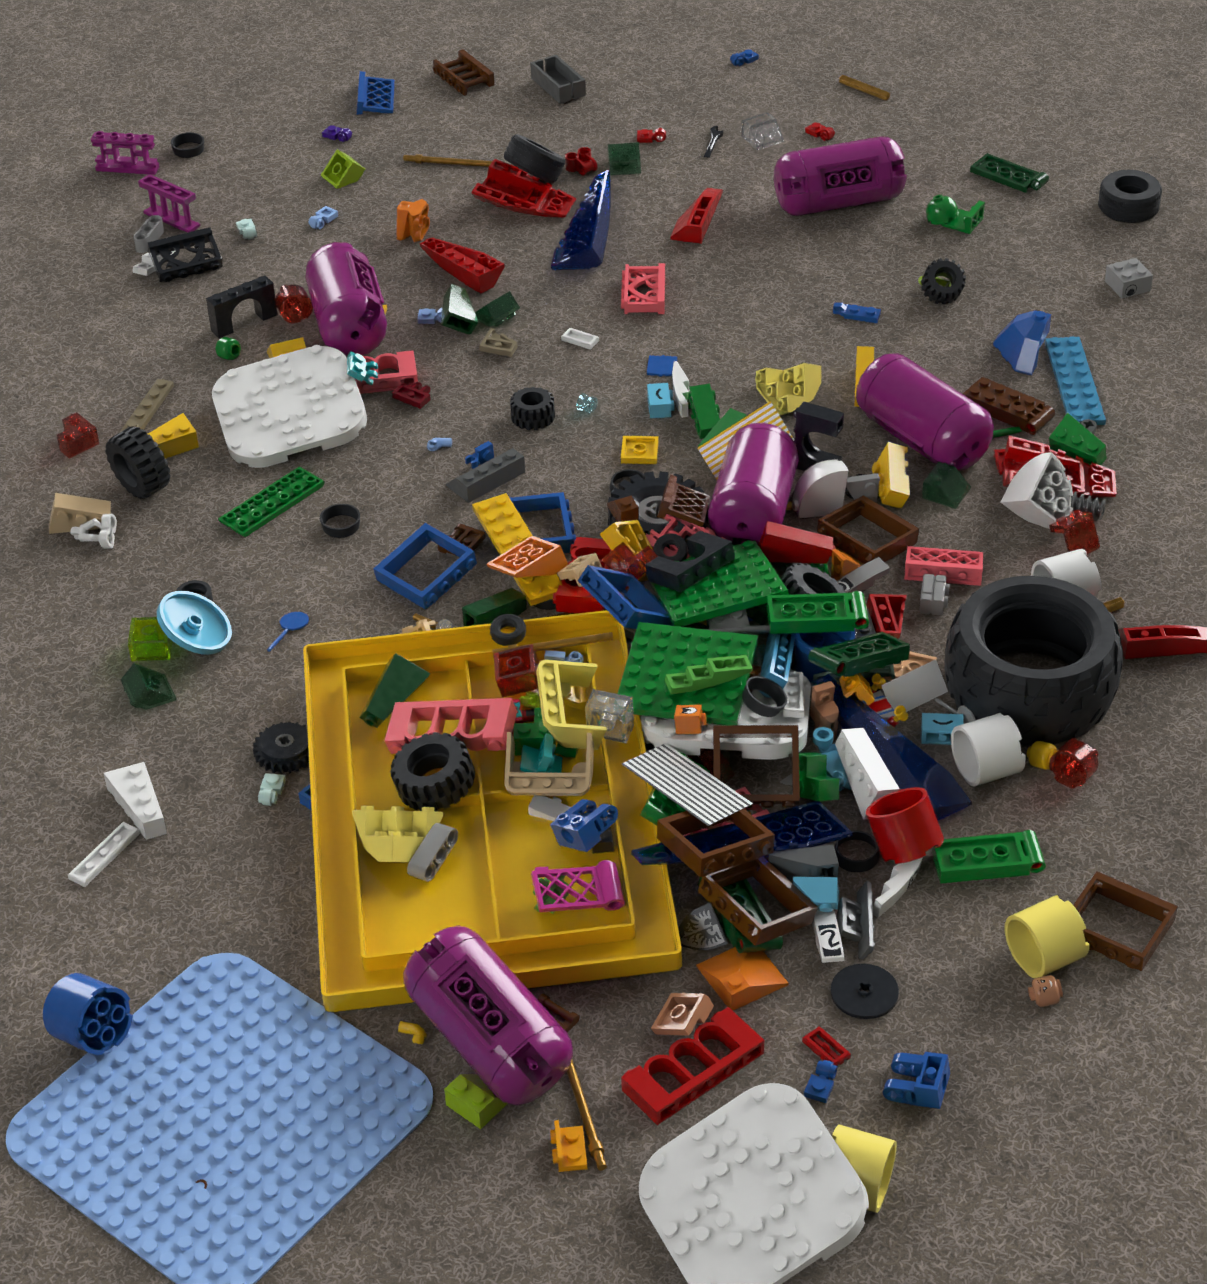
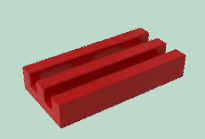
(824, 1047)

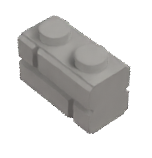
(933, 594)

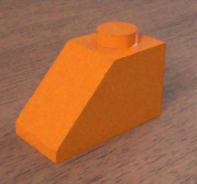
(842, 564)

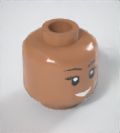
(1045, 991)

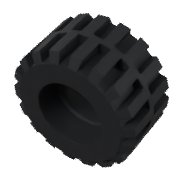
(948, 270)
(532, 408)

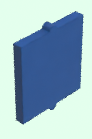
(661, 365)

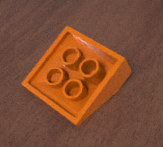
(531, 559)
(741, 976)

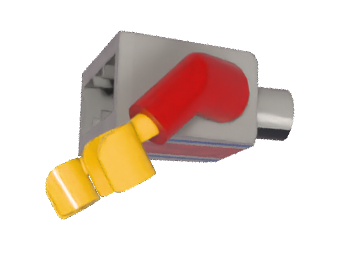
(883, 707)

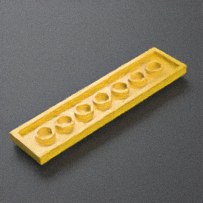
(507, 530)

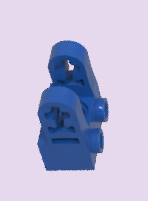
(583, 829)
(932, 1078)

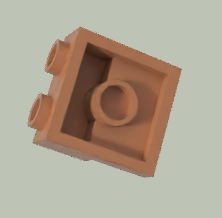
(682, 1013)

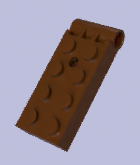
(1010, 405)

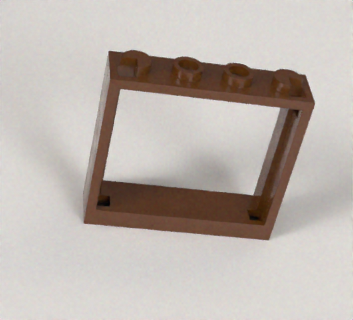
(905, 532)
(762, 731)
(671, 832)
(1134, 899)
(800, 906)

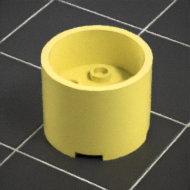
(1046, 936)
(871, 1159)

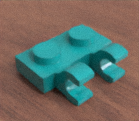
(360, 369)

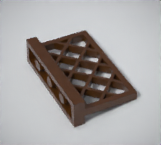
(683, 503)

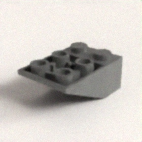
(806, 862)

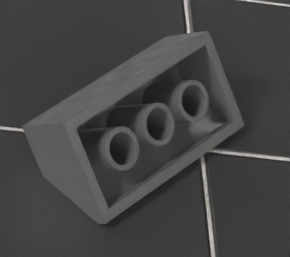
(488, 475)

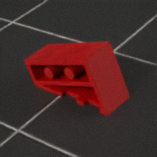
(887, 613)

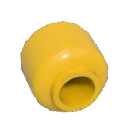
(1040, 754)

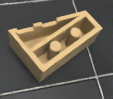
(73, 511)

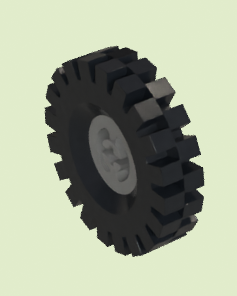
(648, 497)

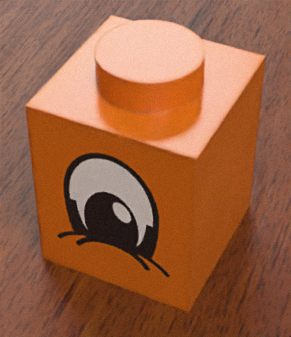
(689, 719)

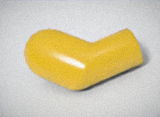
(412, 1029)

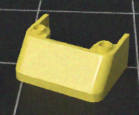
(554, 684)

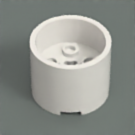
(1070, 567)
(987, 749)

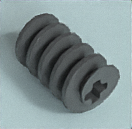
(1088, 506)

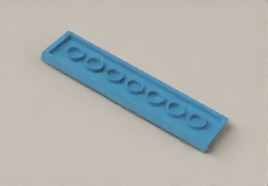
(1074, 379)

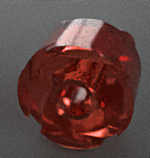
(293, 303)
(1074, 763)

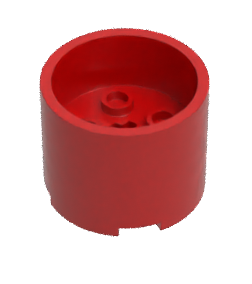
(904, 825)

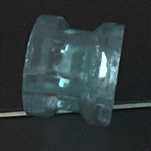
(586, 403)

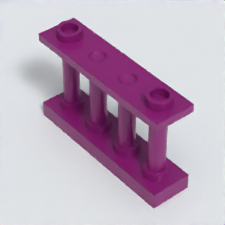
(176, 195)

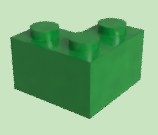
(530, 733)
(813, 778)

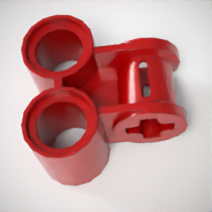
(581, 161)

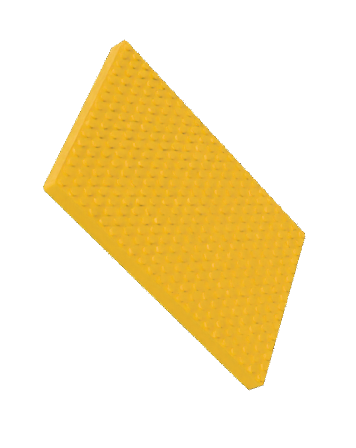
(379, 914)

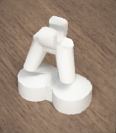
(105, 537)

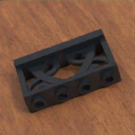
(187, 240)

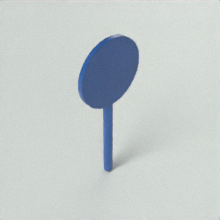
(290, 621)

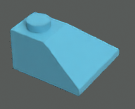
(820, 890)

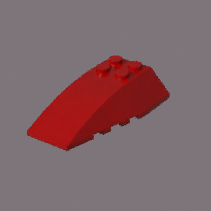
(519, 192)
(1084, 478)

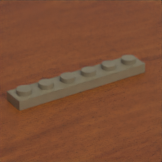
(149, 404)

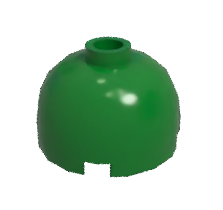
(941, 209)

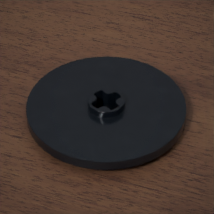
(864, 1005)

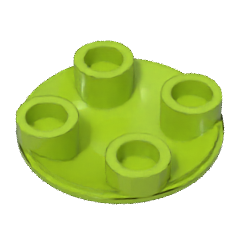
(531, 700)

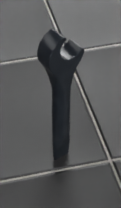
(715, 135)

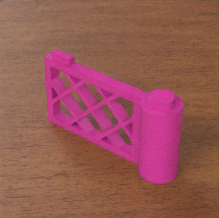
(605, 882)

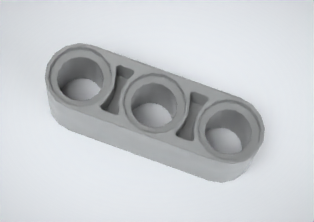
(148, 232)
(432, 852)

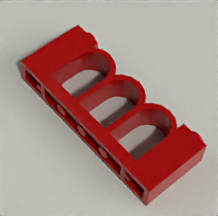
(569, 595)
(725, 1027)

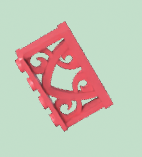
(643, 275)

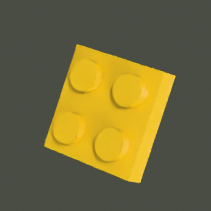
(639, 449)

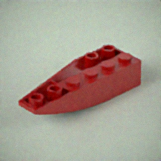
(697, 218)
(465, 264)
(1162, 640)

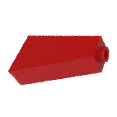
(794, 545)

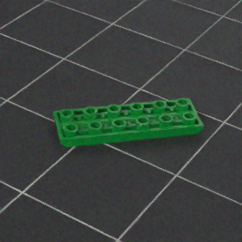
(272, 501)

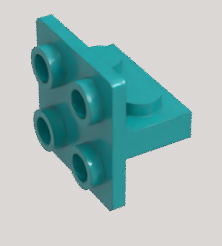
(541, 759)

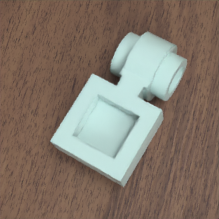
(246, 228)
(270, 788)

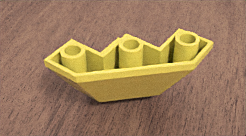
(789, 387)
(394, 833)

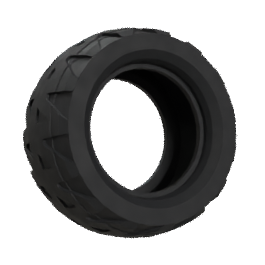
(1042, 618)

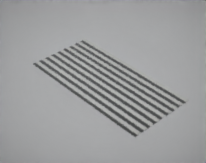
(687, 784)

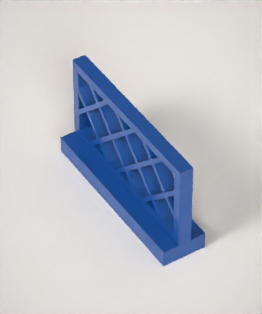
(364, 93)

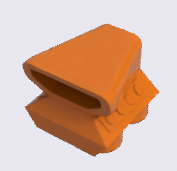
(412, 220)

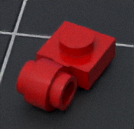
(817, 130)
(648, 136)

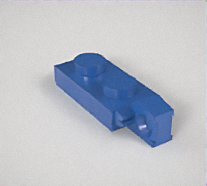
(856, 312)

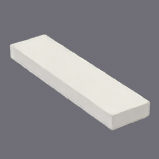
(795, 696)
(103, 854)

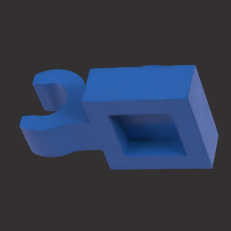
(482, 454)

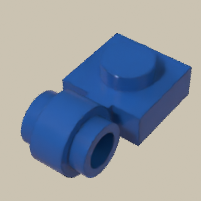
(747, 56)
(820, 1086)

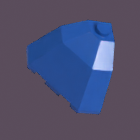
(1022, 340)

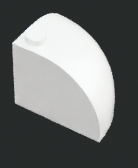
(820, 489)
(1040, 491)

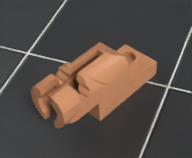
(823, 708)

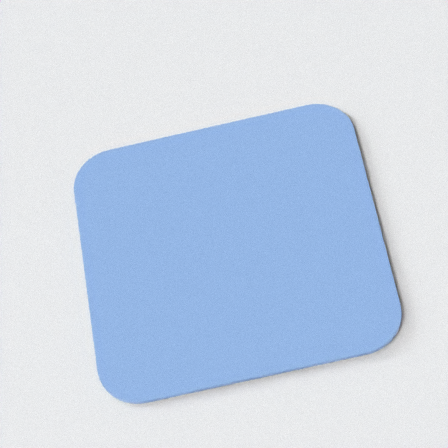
(214, 1081)

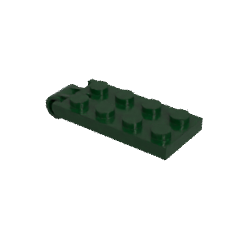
(1009, 173)

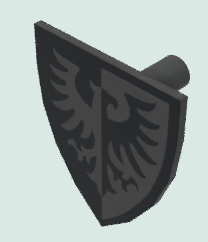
(702, 929)

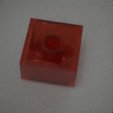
(516, 670)

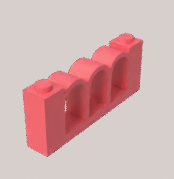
(403, 362)
(498, 712)

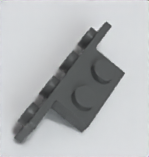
(856, 920)

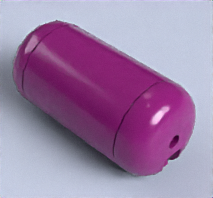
(839, 176)
(346, 299)
(924, 411)
(753, 482)
(488, 1015)

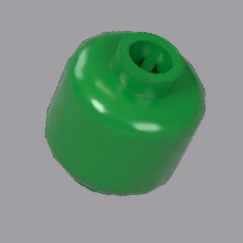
(228, 348)

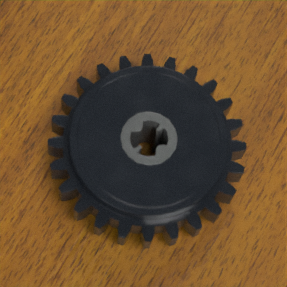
(282, 747)

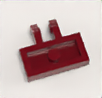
(413, 395)

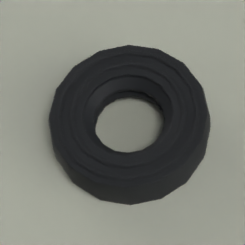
(671, 539)
(508, 638)

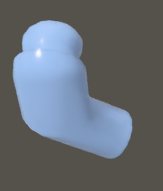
(437, 443)

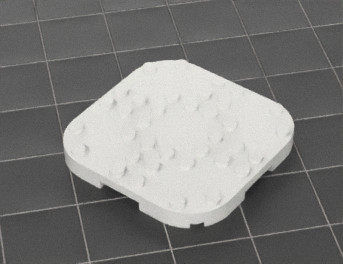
(288, 406)
(663, 731)
(753, 1191)

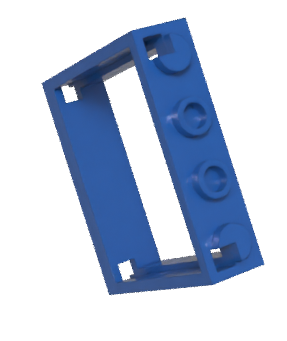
(546, 502)
(408, 549)
(605, 588)

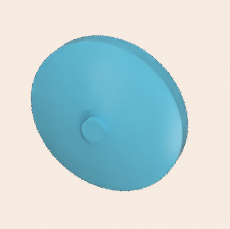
(194, 622)

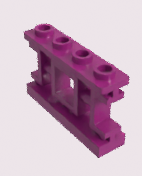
(120, 163)

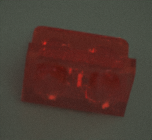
(1078, 531)

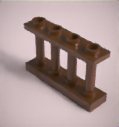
(468, 63)

